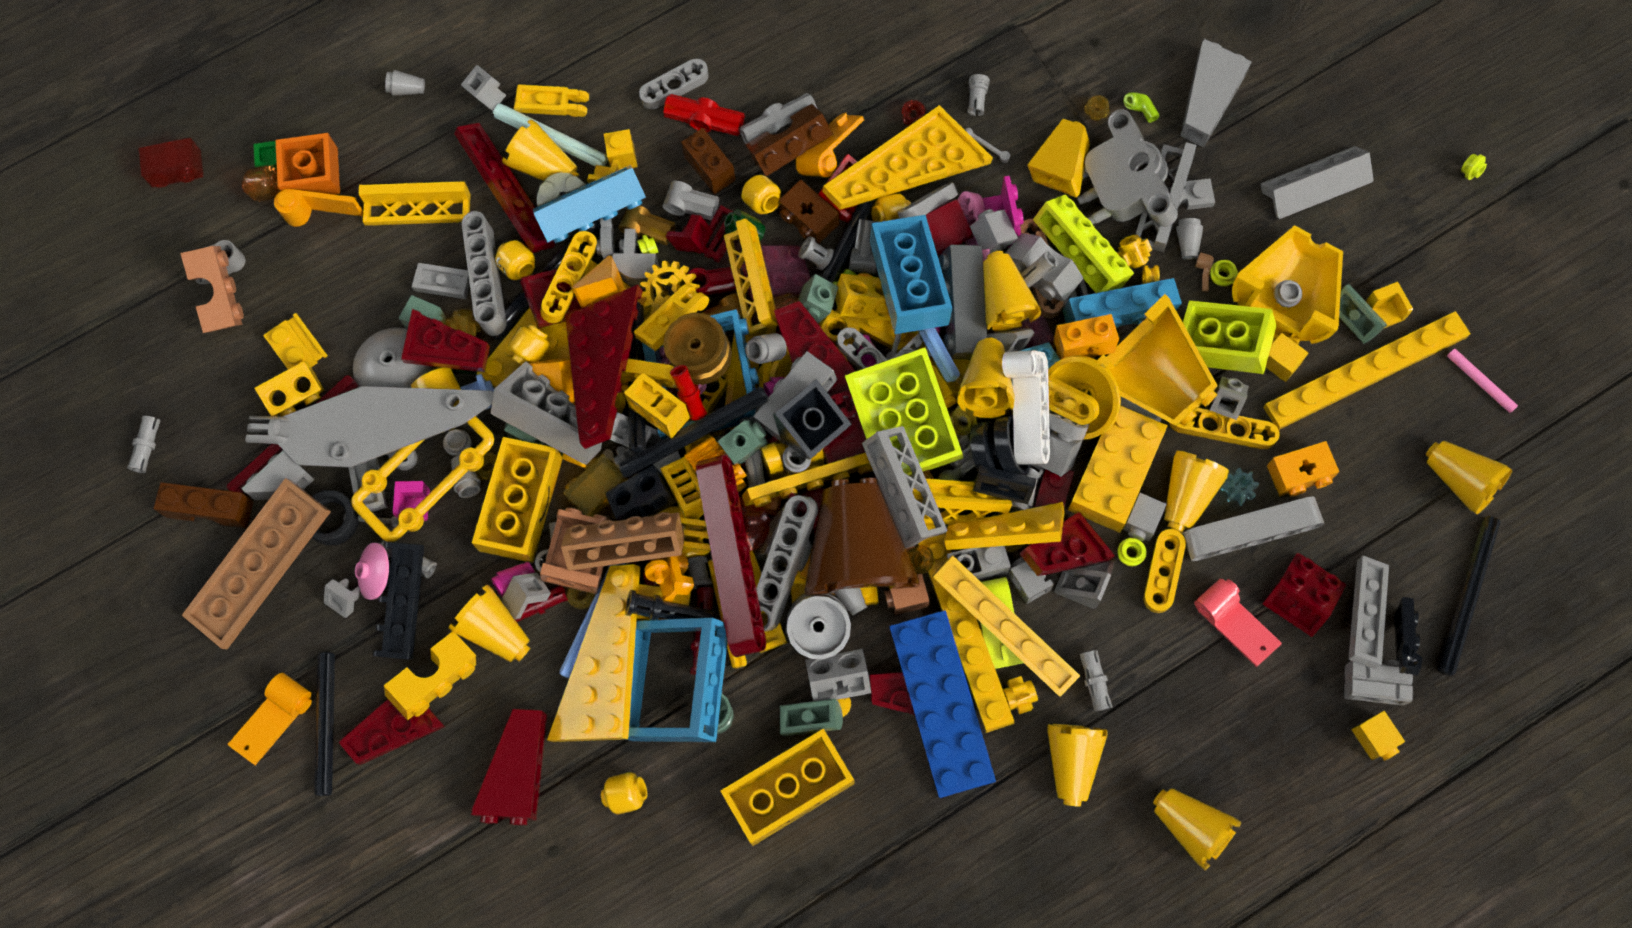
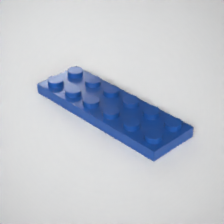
(942, 704)

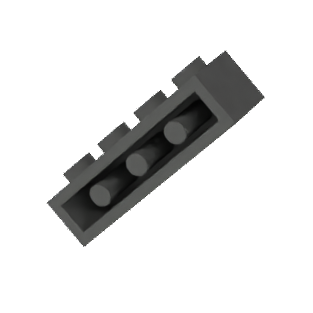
(965, 285)

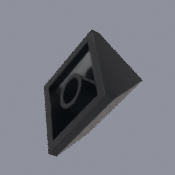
(810, 420)

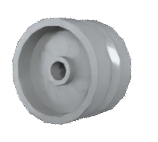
(818, 642)

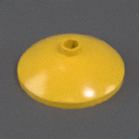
(1092, 375)

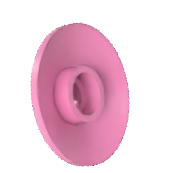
(372, 571)

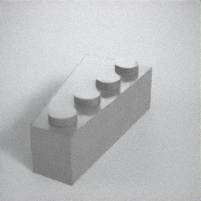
(541, 412)

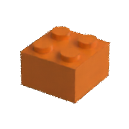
(308, 164)

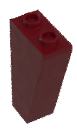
(515, 771)

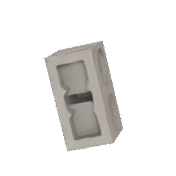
(838, 676)

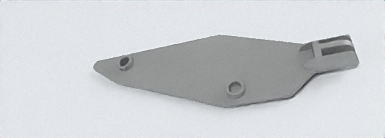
(366, 423)

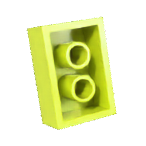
(1231, 335)

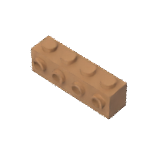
(623, 541)

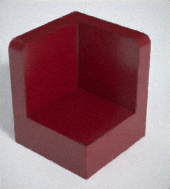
(692, 237)

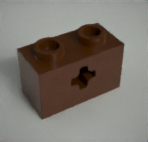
(708, 161)
(805, 201)

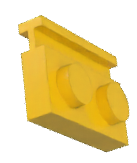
(294, 343)

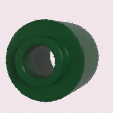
(736, 215)

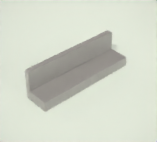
(1319, 181)

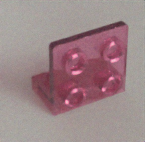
(784, 269)

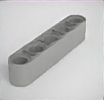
(480, 258)
(1253, 528)
(792, 552)

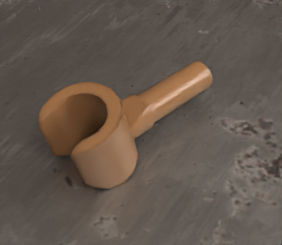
(1205, 262)

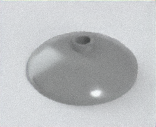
(370, 363)

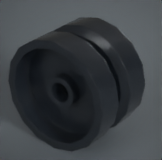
(994, 445)

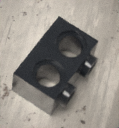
(641, 495)

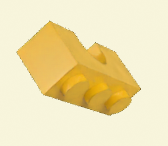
(413, 694)

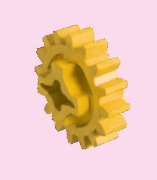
(676, 281)

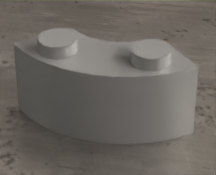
(1059, 281)

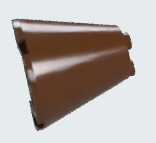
(857, 542)

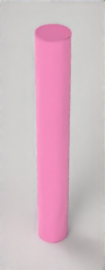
(1478, 377)

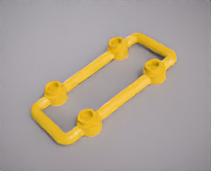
(412, 518)

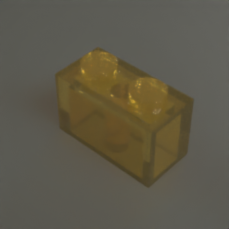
(589, 489)

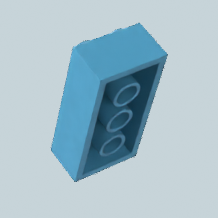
(910, 274)

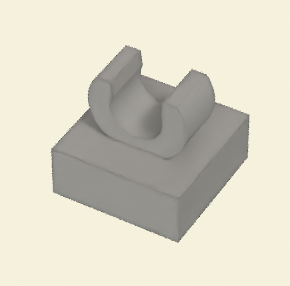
(340, 598)

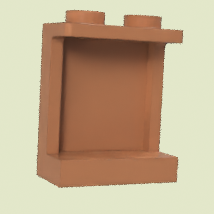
(555, 567)

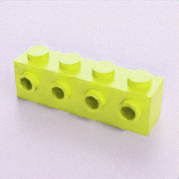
(1083, 244)

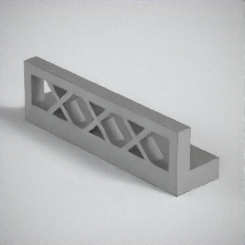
(1187, 155)
(898, 486)

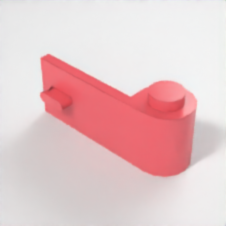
(1222, 609)

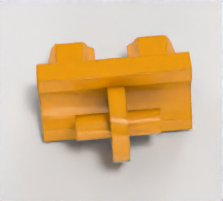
(670, 575)

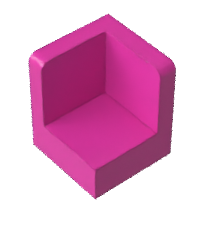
(408, 495)

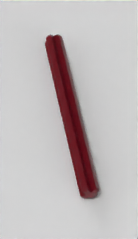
(236, 485)

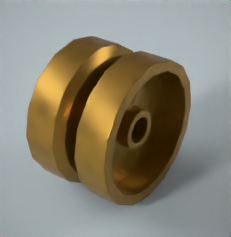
(700, 345)

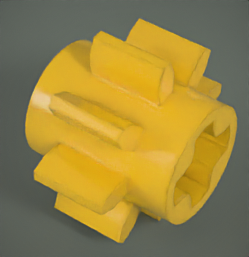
(1134, 251)
(1020, 695)

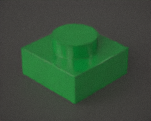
(265, 154)

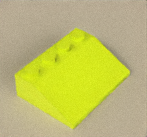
(907, 396)

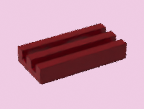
(709, 252)

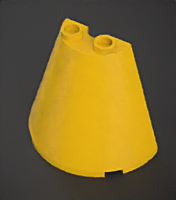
(1309, 264)
(1162, 367)

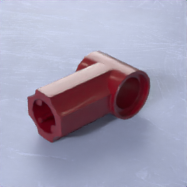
(715, 280)

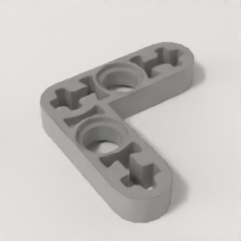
(868, 348)

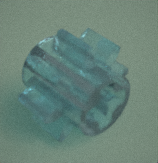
(1244, 480)

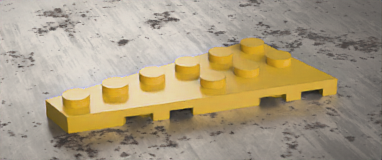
(601, 681)

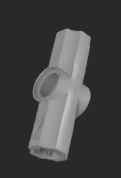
(775, 118)

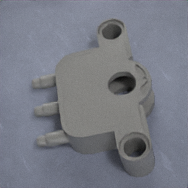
(1116, 179)

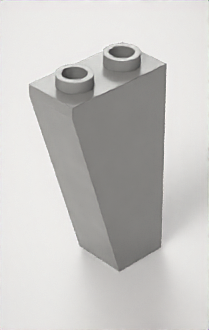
(1213, 86)

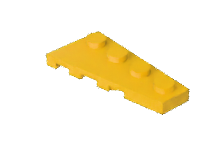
(1014, 528)

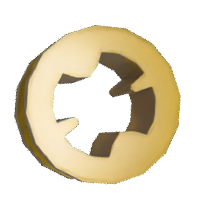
(1150, 274)

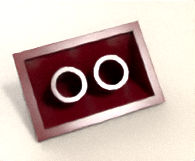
(948, 226)

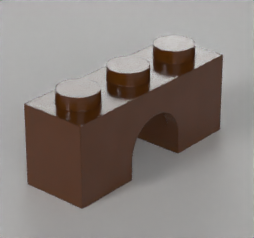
(775, 151)
(189, 502)

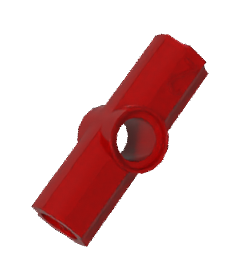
(703, 114)

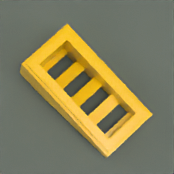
(691, 505)

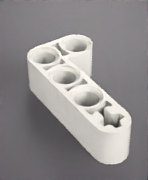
(1031, 405)

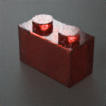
(171, 162)

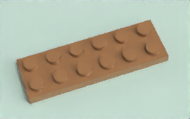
(256, 563)

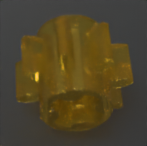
(464, 320)

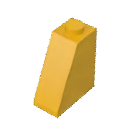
(1062, 158)

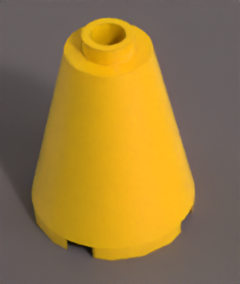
(537, 154)
(1006, 294)
(984, 384)
(1468, 474)
(1191, 489)
(491, 626)
(1075, 759)
(1196, 825)

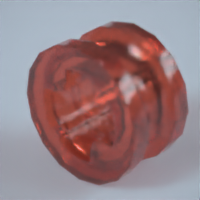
(906, 110)

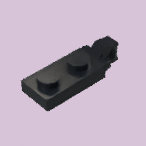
(1406, 639)

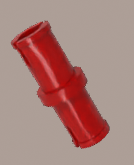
(688, 392)

